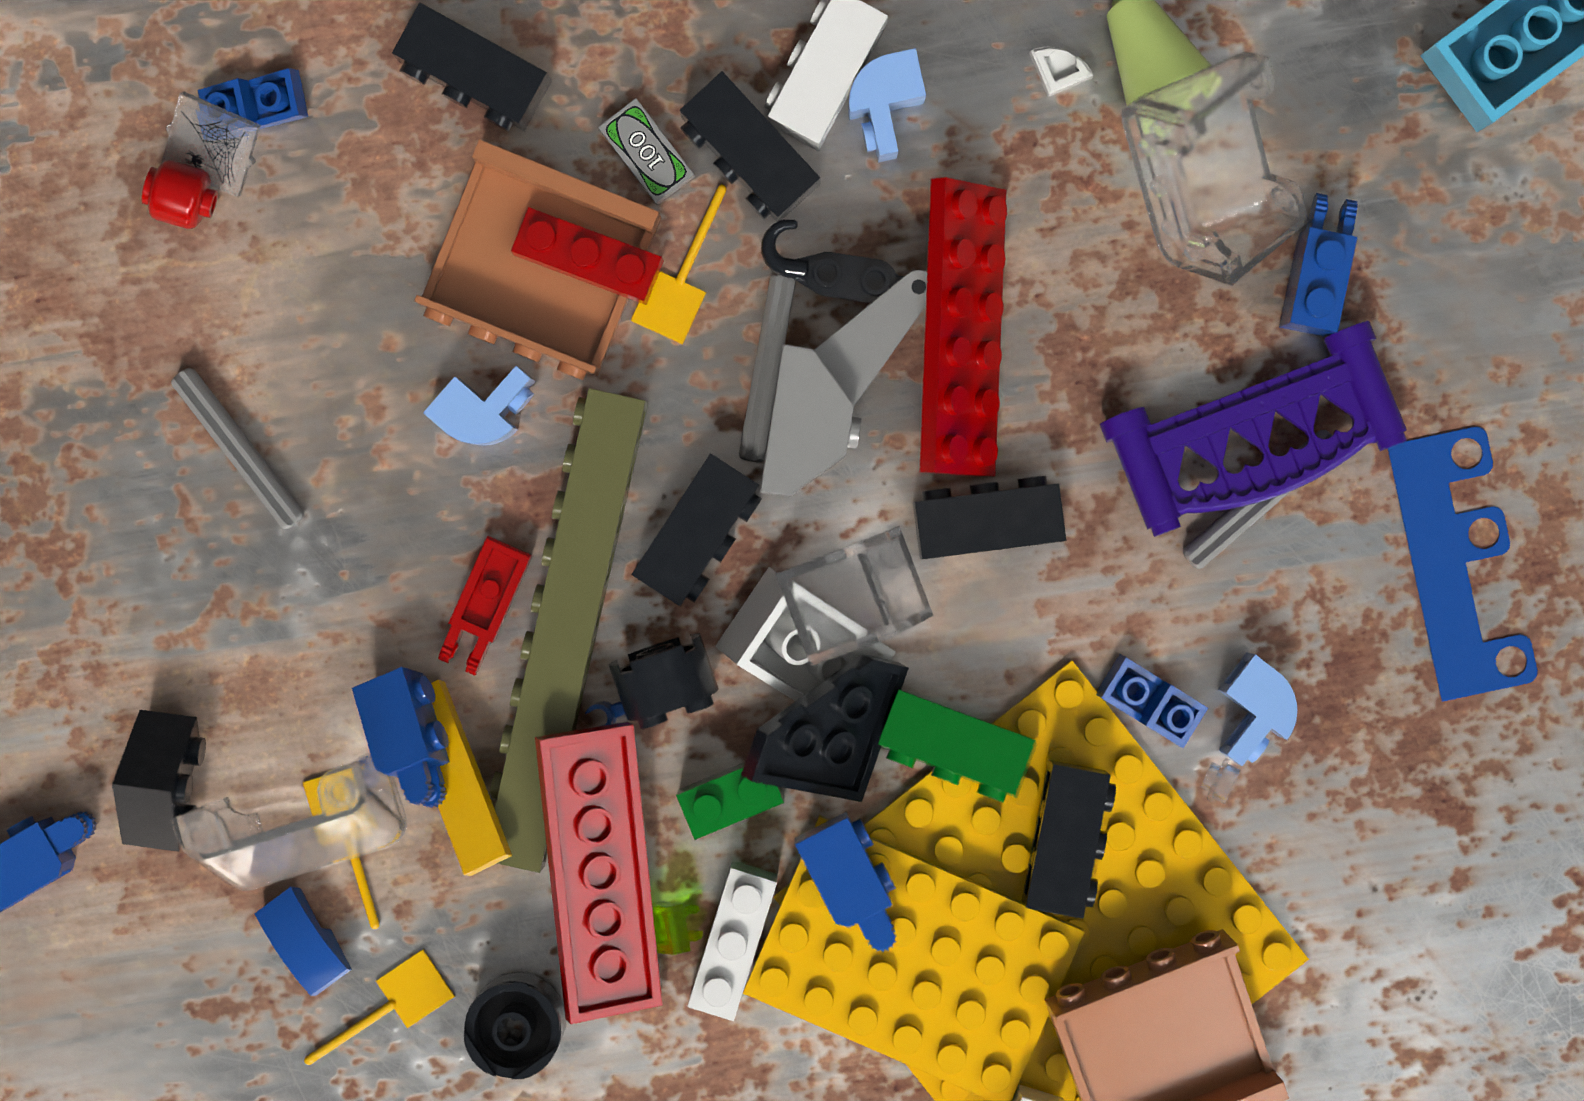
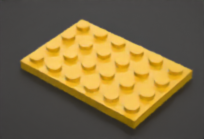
(952, 993)

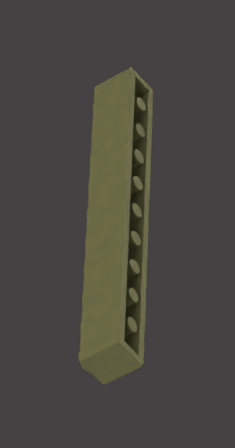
(567, 610)

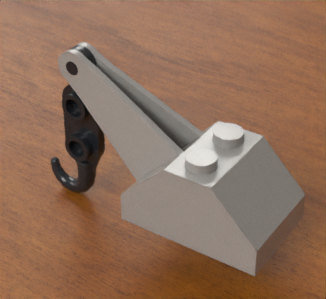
(821, 386)

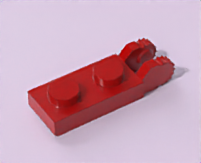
(486, 600)

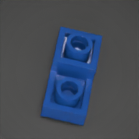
(264, 100)
(1151, 701)
(301, 943)

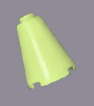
(1149, 47)

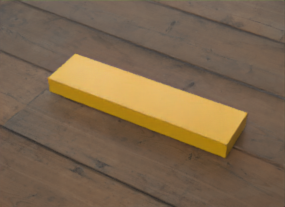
(467, 805)

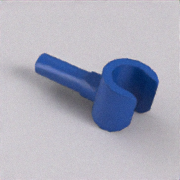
(612, 711)

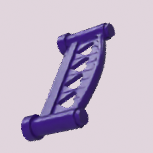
(1347, 378)

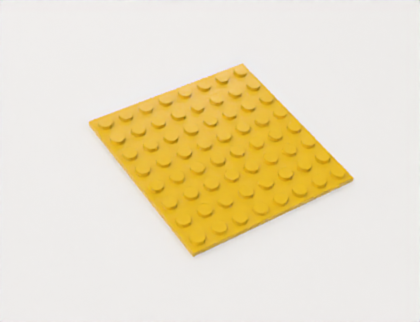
(1157, 874)

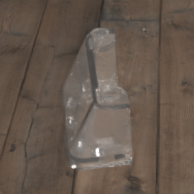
(1209, 172)
(358, 818)

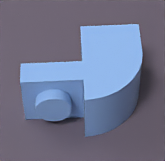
(882, 87)
(480, 421)
(1268, 705)

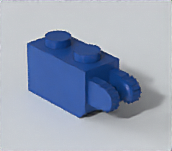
(1320, 271)
(405, 733)
(39, 854)
(848, 879)

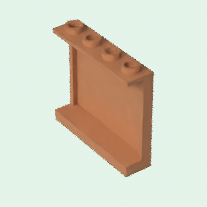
(517, 299)
(1167, 1029)

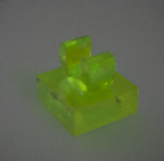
(671, 927)

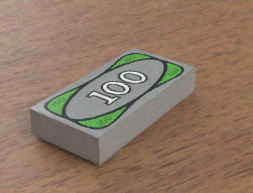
(646, 151)

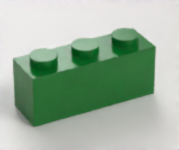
(957, 746)

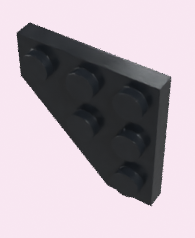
(830, 734)

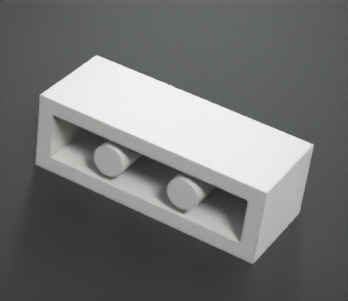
(825, 69)
(733, 940)

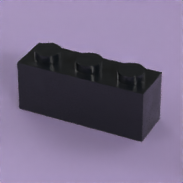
(470, 68)
(748, 148)
(989, 518)
(698, 531)
(1068, 839)

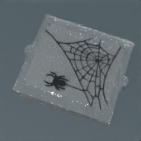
(212, 141)

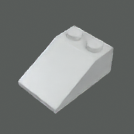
(770, 648)

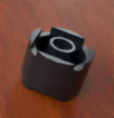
(665, 680)
(514, 1052)

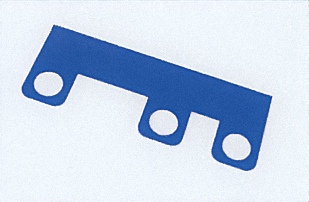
(1439, 557)

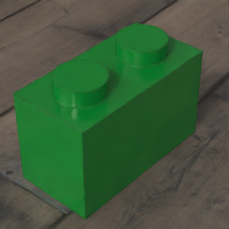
(725, 800)

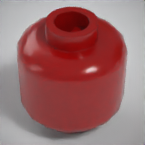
(179, 194)

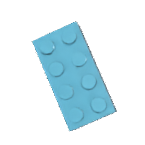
(1506, 54)

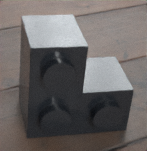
(156, 778)

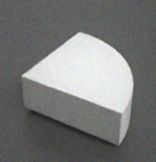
(1059, 69)

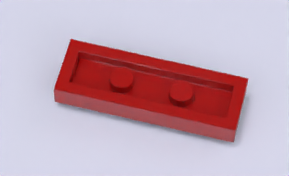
(587, 255)

